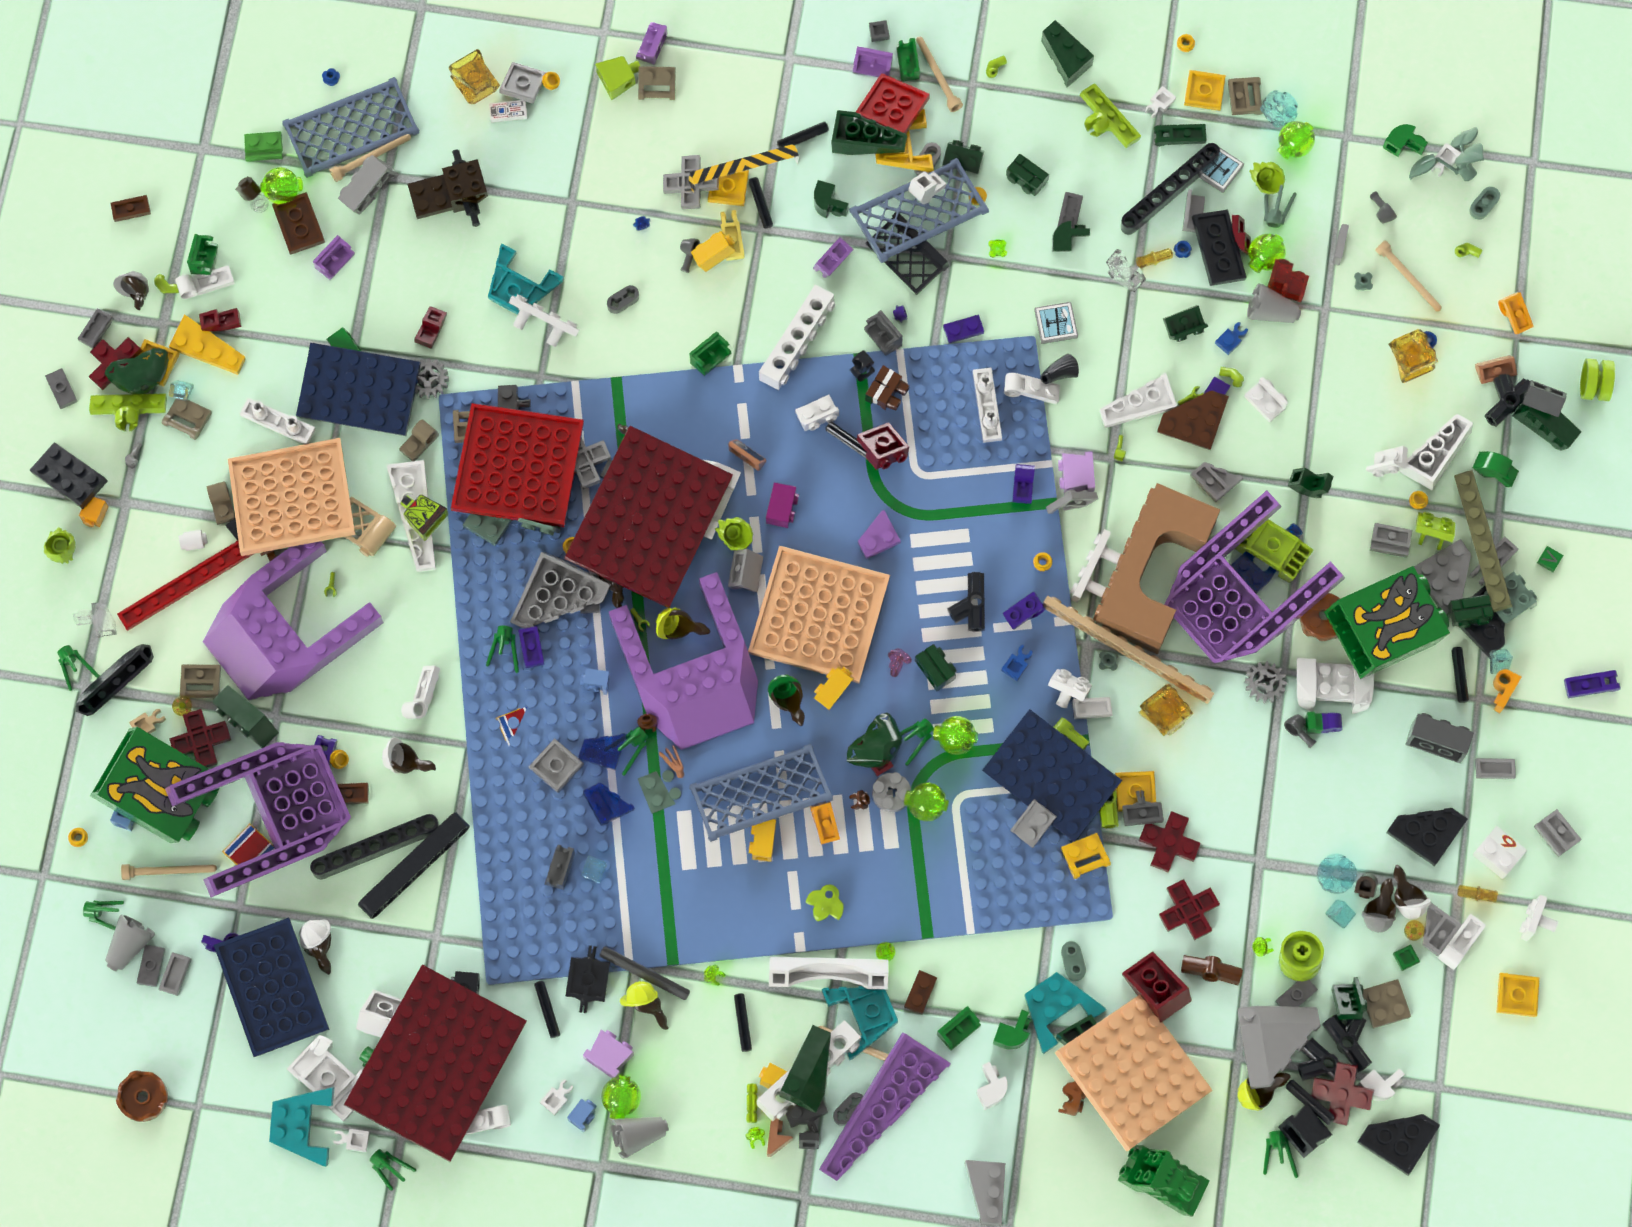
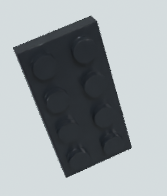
(1218, 247)
(68, 475)

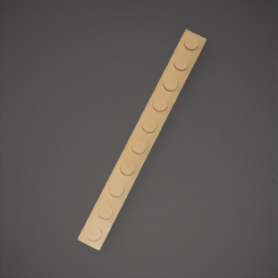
(1132, 652)

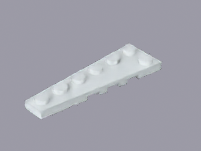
(410, 480)

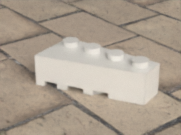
(1434, 457)

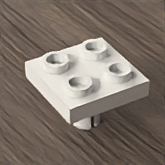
(1069, 686)
(1536, 919)

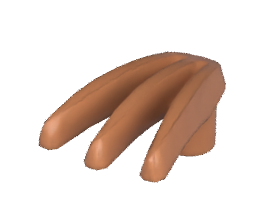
(676, 765)

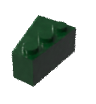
(1556, 430)

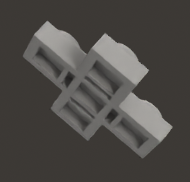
(680, 183)
(586, 462)

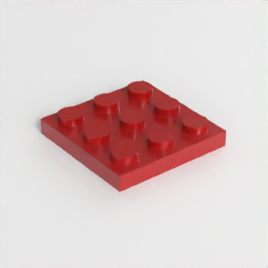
(893, 103)

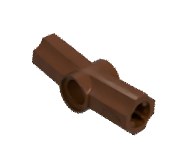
(1211, 969)

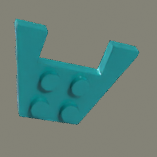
(509, 283)
(1051, 1001)
(871, 1011)
(292, 1124)

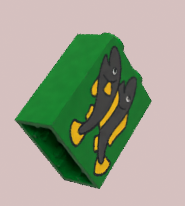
(1388, 621)
(137, 784)

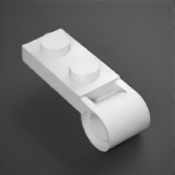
(192, 286)
(1032, 387)
(423, 695)
(1462, 941)
(490, 1118)

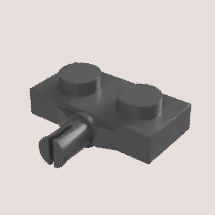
(509, 398)
(1142, 812)
(800, 1116)

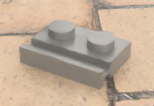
(1391, 540)
(1033, 823)
(1557, 833)

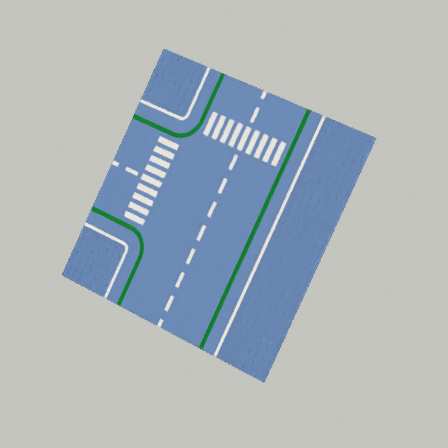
(900, 878)

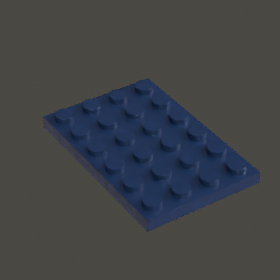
(358, 389)
(1055, 772)
(271, 987)

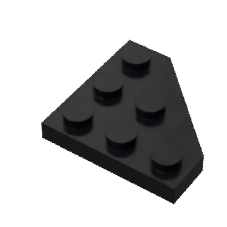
(1487, 636)
(1428, 832)
(1400, 1140)

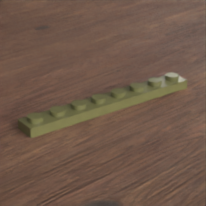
(1483, 541)

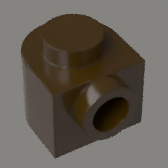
(248, 189)
(1366, 886)

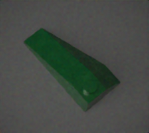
(862, 136)
(808, 1073)

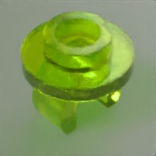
(1260, 946)
(885, 951)
(710, 974)
(755, 1134)

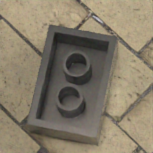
(1439, 737)

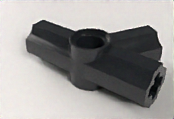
(1506, 392)
(965, 608)
(1350, 1032)
(1315, 1066)

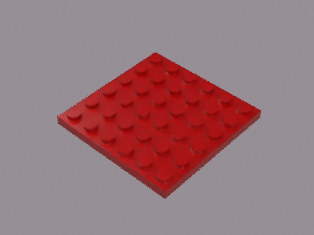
(517, 465)

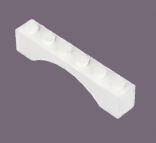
(794, 970)

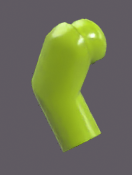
(993, 65)
(1466, 249)
(164, 286)
(1233, 374)

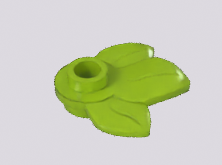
(825, 906)

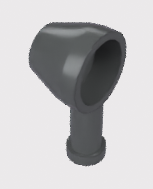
(1385, 212)
(687, 246)
(1295, 727)

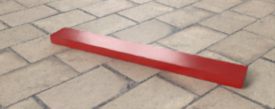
(181, 586)

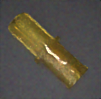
(1154, 258)
(1477, 893)

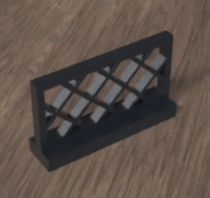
(925, 248)

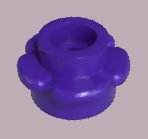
(900, 313)

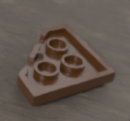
(1195, 420)

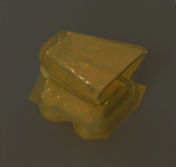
(473, 77)
(1413, 355)
(1166, 710)

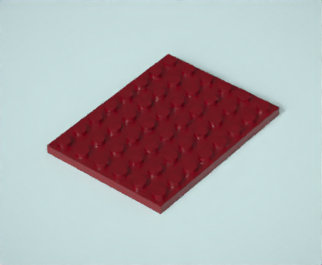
(649, 516)
(435, 1063)

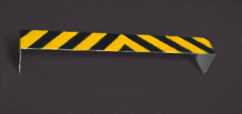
(743, 164)

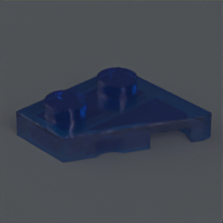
(603, 750)
(606, 804)

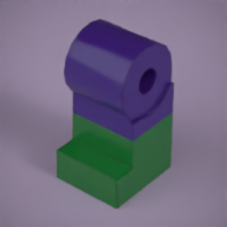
(1323, 722)

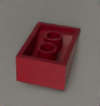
(1158, 986)

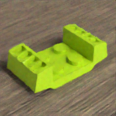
(1277, 549)

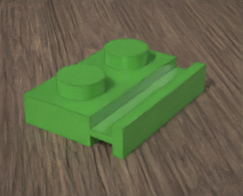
(263, 146)

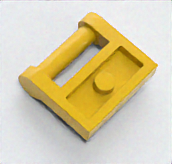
(1082, 850)

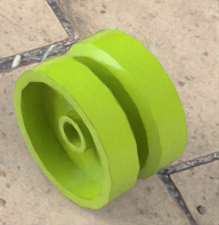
(1597, 379)
(1301, 956)

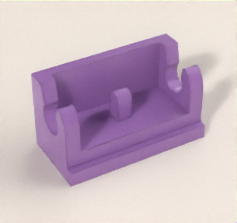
(652, 43)
(872, 62)
(333, 257)
(833, 257)

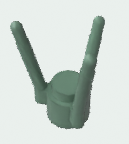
(1274, 217)

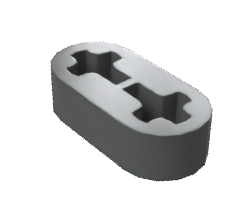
(620, 297)
(845, 1105)

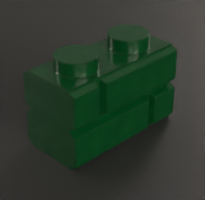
(1027, 175)
(1470, 611)
(935, 667)

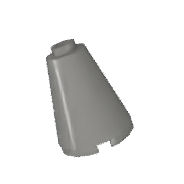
(1271, 306)
(127, 942)
(637, 1133)

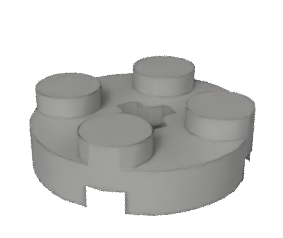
(881, 787)

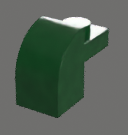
(824, 201)
(1062, 236)
(1309, 483)

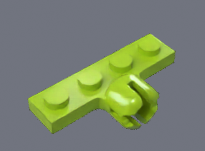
(1107, 117)
(127, 407)

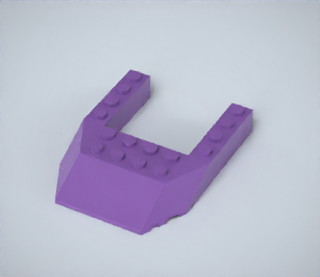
(1222, 608)
(259, 644)
(701, 695)
(293, 797)

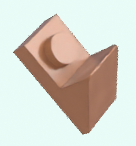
(776, 1142)

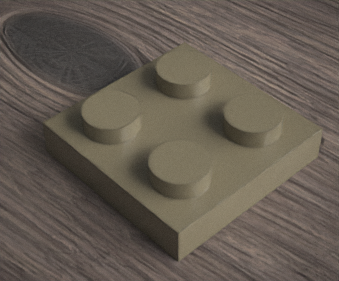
(1386, 1004)

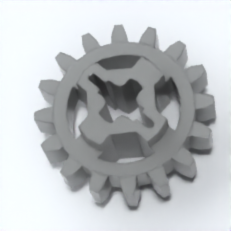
(436, 379)
(1263, 674)

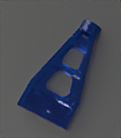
(1252, 573)

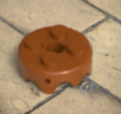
(1316, 627)
(128, 1094)
(1074, 1095)

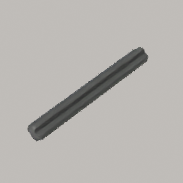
(644, 973)

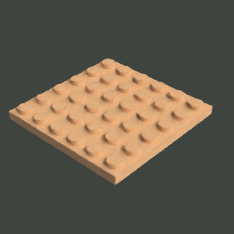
(291, 496)
(818, 613)
(1133, 1072)

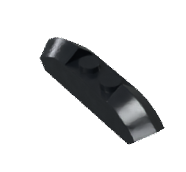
(114, 679)

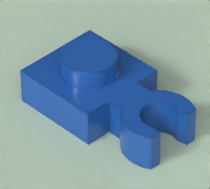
(1230, 339)
(1016, 664)

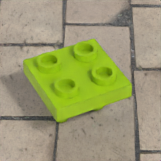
(1436, 527)

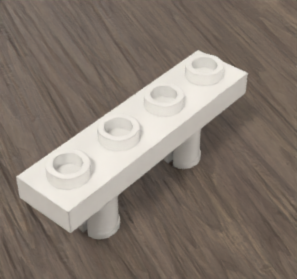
(536, 310)
(987, 405)
(277, 421)
(1085, 582)

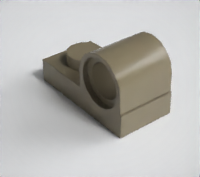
(422, 437)
(221, 502)

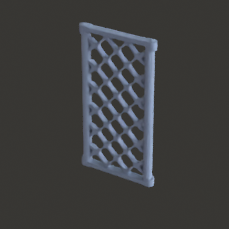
(308, 172)
(883, 257)
(759, 815)

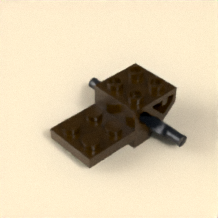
(456, 190)

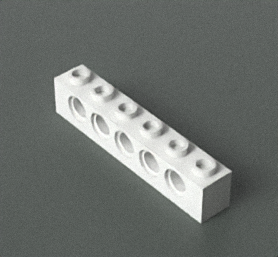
(818, 298)
(842, 1033)

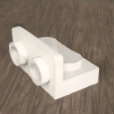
(1266, 399)
(817, 413)
(1389, 461)

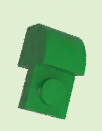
(1404, 136)
(1496, 465)
(1010, 1037)

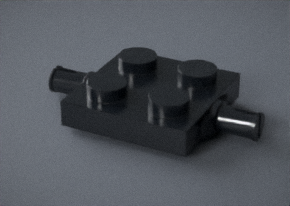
(587, 979)

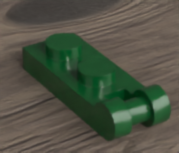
(1180, 134)

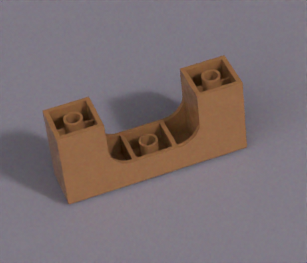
(1164, 519)

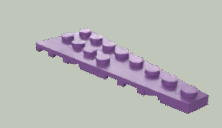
(897, 1084)

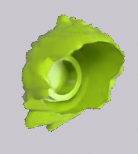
(1267, 177)
(735, 533)
(60, 546)

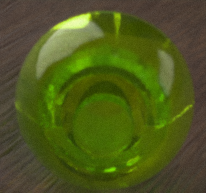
(1296, 139)
(281, 185)
(1264, 251)
(955, 735)
(926, 801)
(621, 1096)

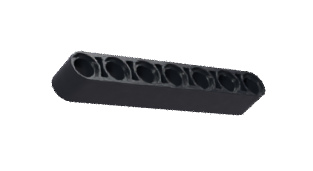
(1167, 196)
(365, 844)
(413, 865)

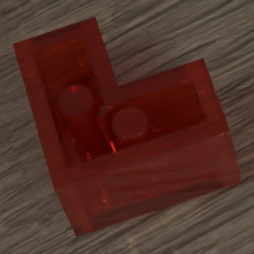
(1287, 282)

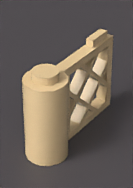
(376, 531)

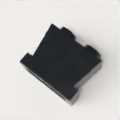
(1305, 1130)

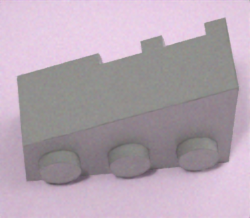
(366, 184)
(988, 1190)

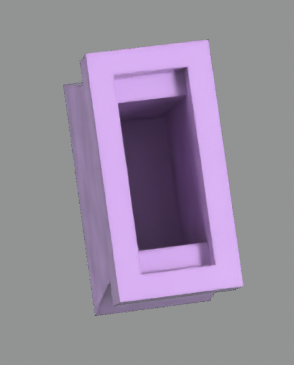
(1077, 472)
(609, 1054)

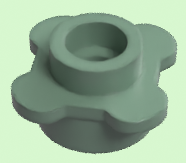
(1359, 285)
(1112, 656)

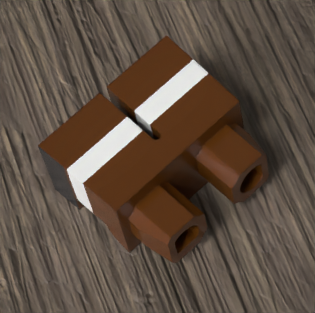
(884, 388)

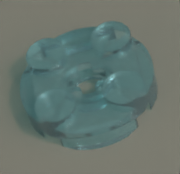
(1271, 112)
(1329, 882)

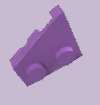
(878, 536)

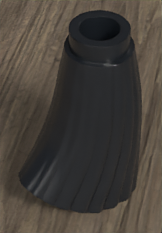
(1062, 368)

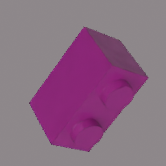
(781, 505)

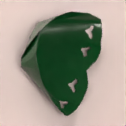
(139, 371)
(876, 743)

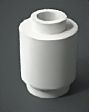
(192, 540)

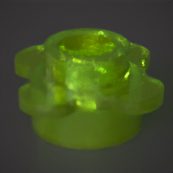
(993, 244)

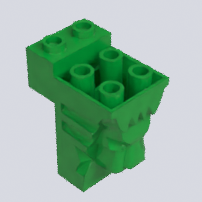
(1163, 1179)

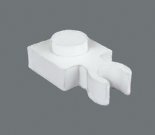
(1161, 100)
(1447, 154)
(555, 1099)
(356, 1140)

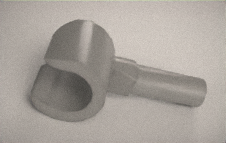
(130, 461)

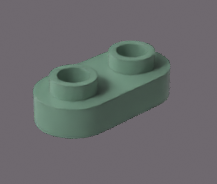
(1483, 203)
(1073, 960)

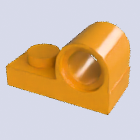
(1515, 309)
(1506, 689)
(825, 822)

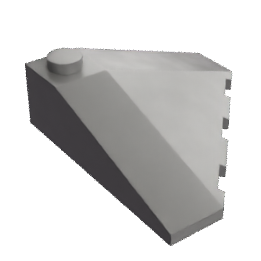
(556, 590)
(1272, 1037)

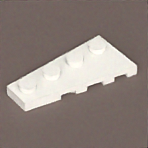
(1146, 401)

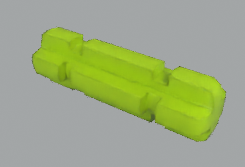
(751, 1103)

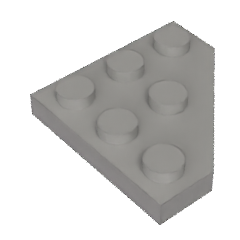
(1446, 573)

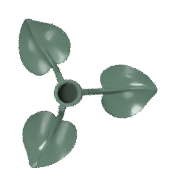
(1463, 162)

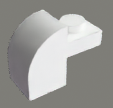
(926, 186)
(1382, 1088)
(995, 1091)

